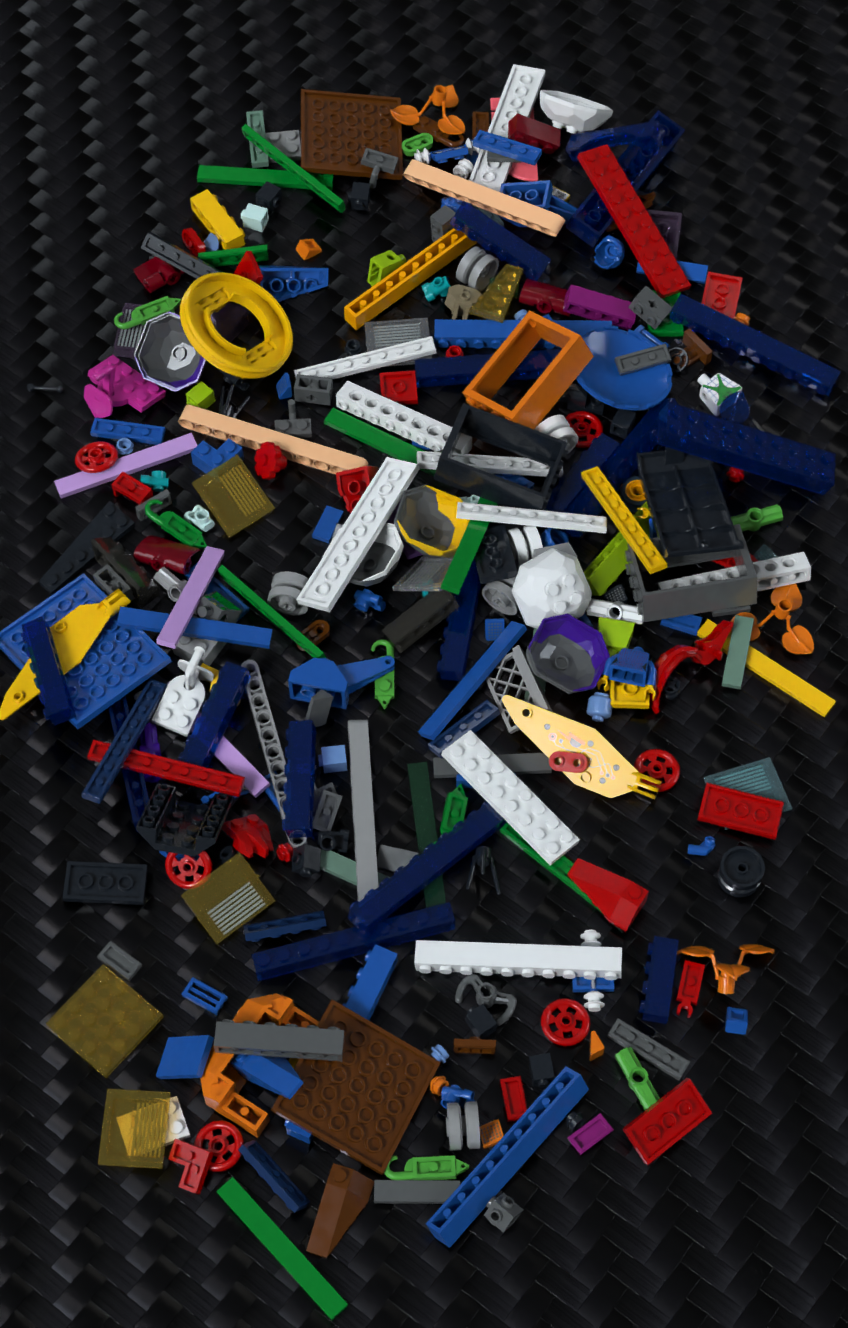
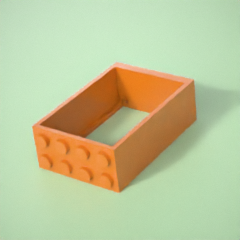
(548, 386)

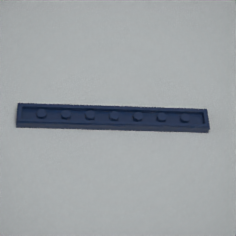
(124, 741)

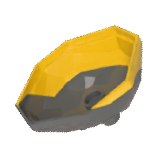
(429, 521)

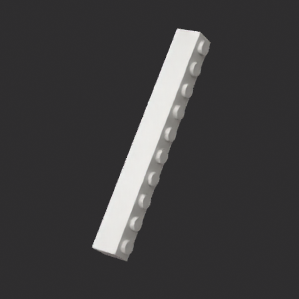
(518, 959)

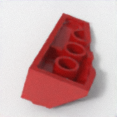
(353, 484)
(613, 895)

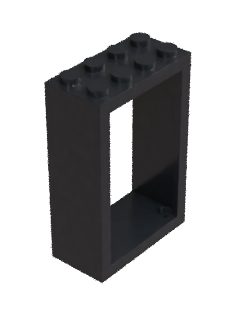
(507, 436)

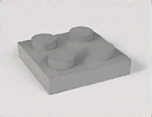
(287, 142)

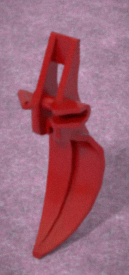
(703, 653)

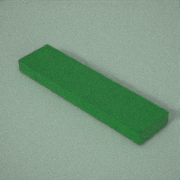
(233, 256)

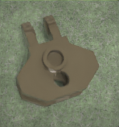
(460, 300)

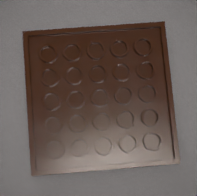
(341, 127)
(364, 1098)

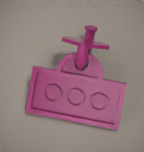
(119, 386)

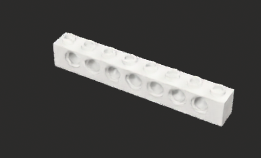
(398, 418)
(770, 573)

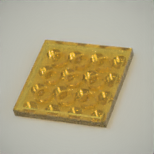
(104, 1020)

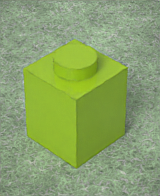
(200, 396)

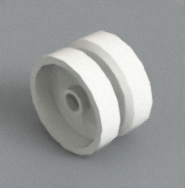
(558, 427)
(524, 543)

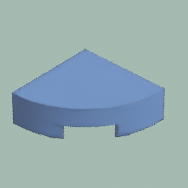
(211, 243)

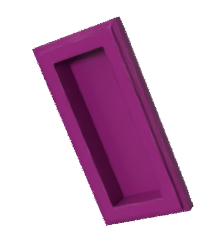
(590, 1133)

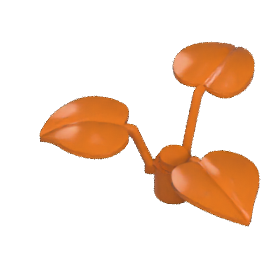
(442, 96)
(786, 599)
(729, 972)

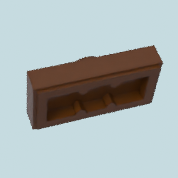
(480, 121)
(475, 1045)

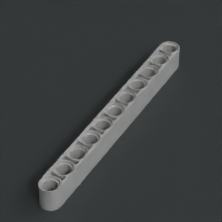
(268, 730)
(362, 807)

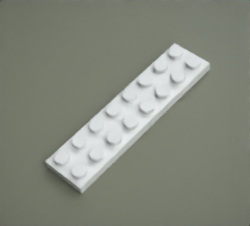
(510, 797)

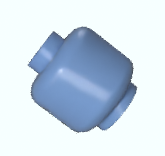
(599, 707)

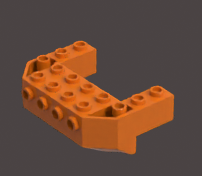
(221, 1080)

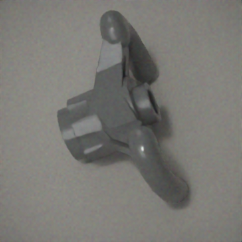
(493, 996)

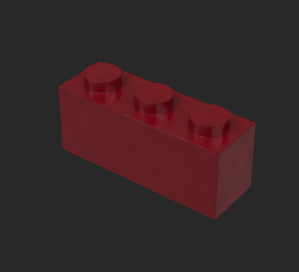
(534, 133)

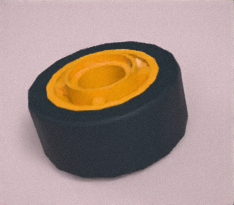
(628, 493)

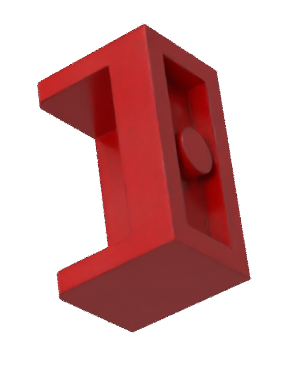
(131, 488)

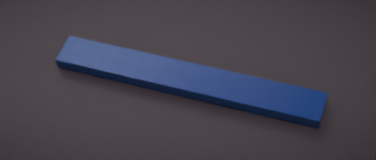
(197, 628)
(472, 680)

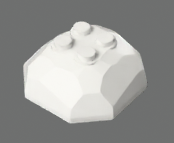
(573, 111)
(551, 587)

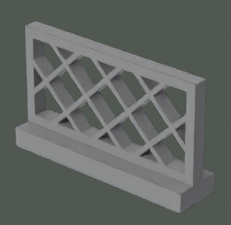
(528, 679)

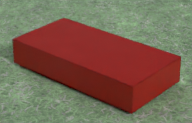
(513, 1097)

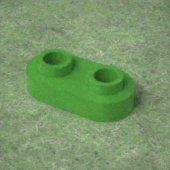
(410, 145)

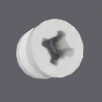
(463, 168)

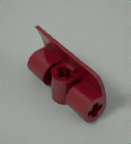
(157, 274)
(544, 295)
(165, 553)

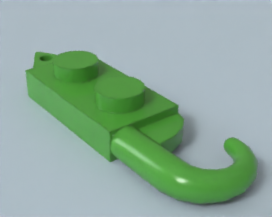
(148, 311)
(384, 685)
(428, 1168)

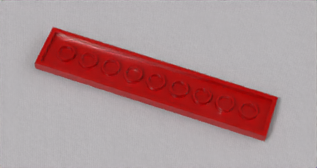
(634, 221)

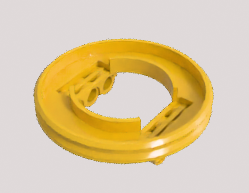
(210, 295)

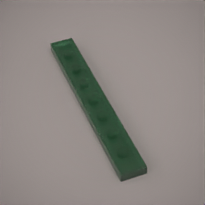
(425, 824)

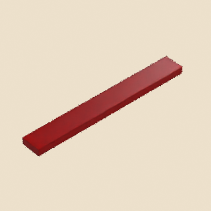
(174, 770)

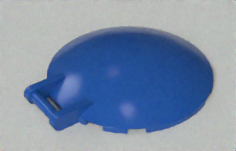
(629, 391)

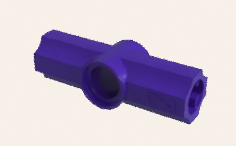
(150, 745)

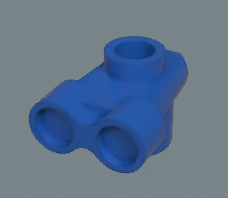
(367, 599)
(455, 1094)

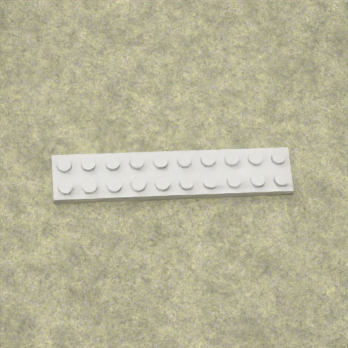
(517, 97)
(357, 534)

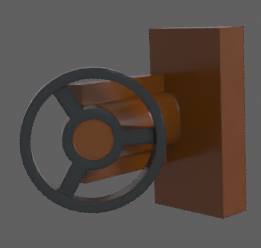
(695, 350)

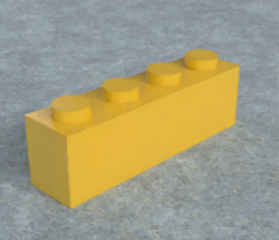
(217, 220)

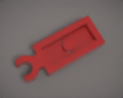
(689, 986)

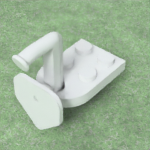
(180, 705)

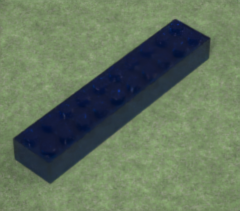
(592, 216)
(746, 448)

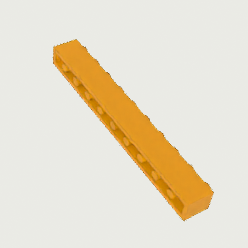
(406, 278)

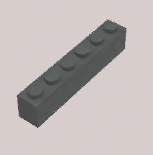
(279, 1041)

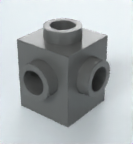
(502, 1212)

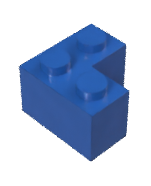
(208, 458)

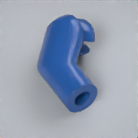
(704, 848)

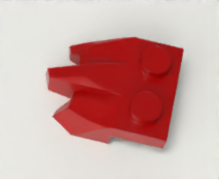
(249, 835)

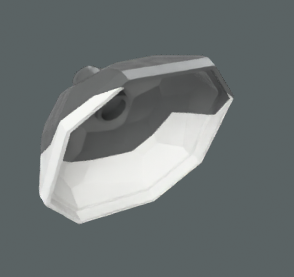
(380, 558)

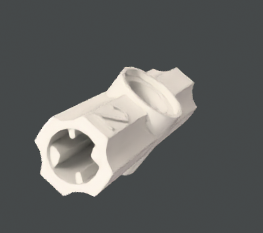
(604, 609)

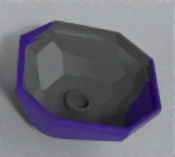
(167, 355)
(567, 653)

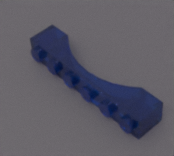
(645, 135)

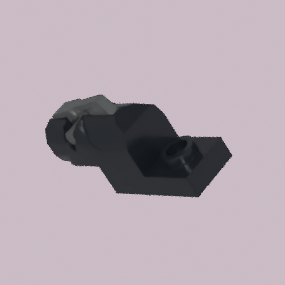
(579, 400)

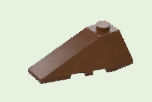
(341, 1203)

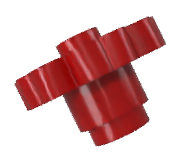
(269, 460)

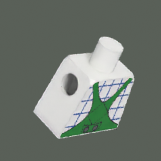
(716, 390)

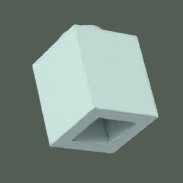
(255, 217)

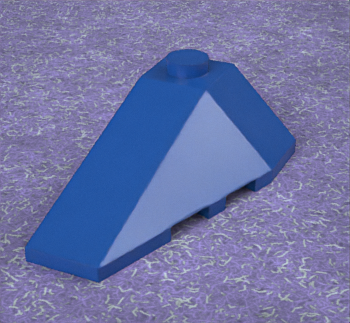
(290, 281)
(269, 1072)

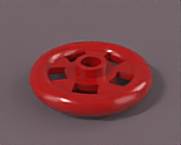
(595, 424)
(96, 457)
(670, 762)
(180, 879)
(557, 1036)
(227, 1130)

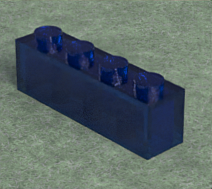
(660, 979)

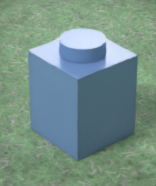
(333, 759)

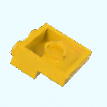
(627, 695)

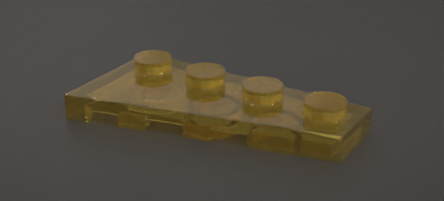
(498, 295)

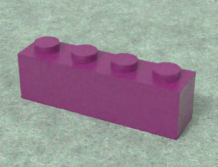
(598, 307)

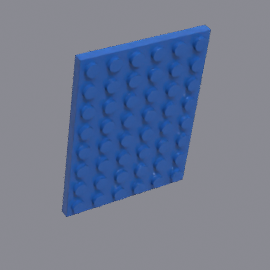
(113, 665)

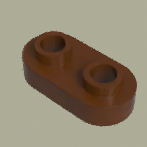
(312, 634)

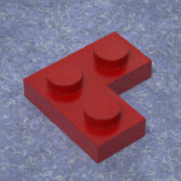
(196, 1164)

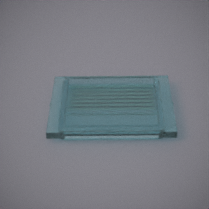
(753, 778)

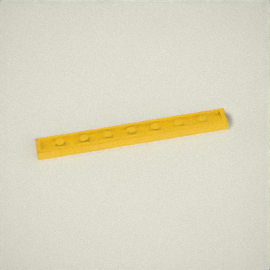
(624, 520)
(778, 676)

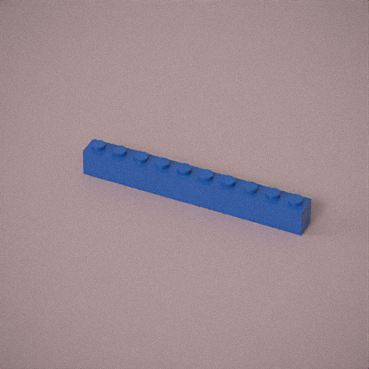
(493, 333)
(362, 1000)
(507, 1156)

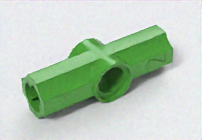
(763, 517)
(631, 1067)

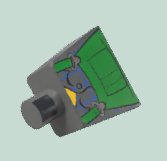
(218, 608)

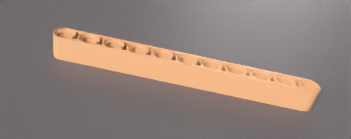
(484, 198)
(253, 436)

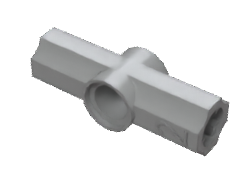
(171, 584)

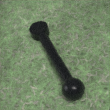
(31, 387)

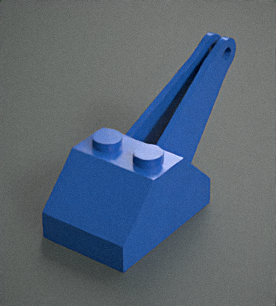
(538, 194)
(335, 680)

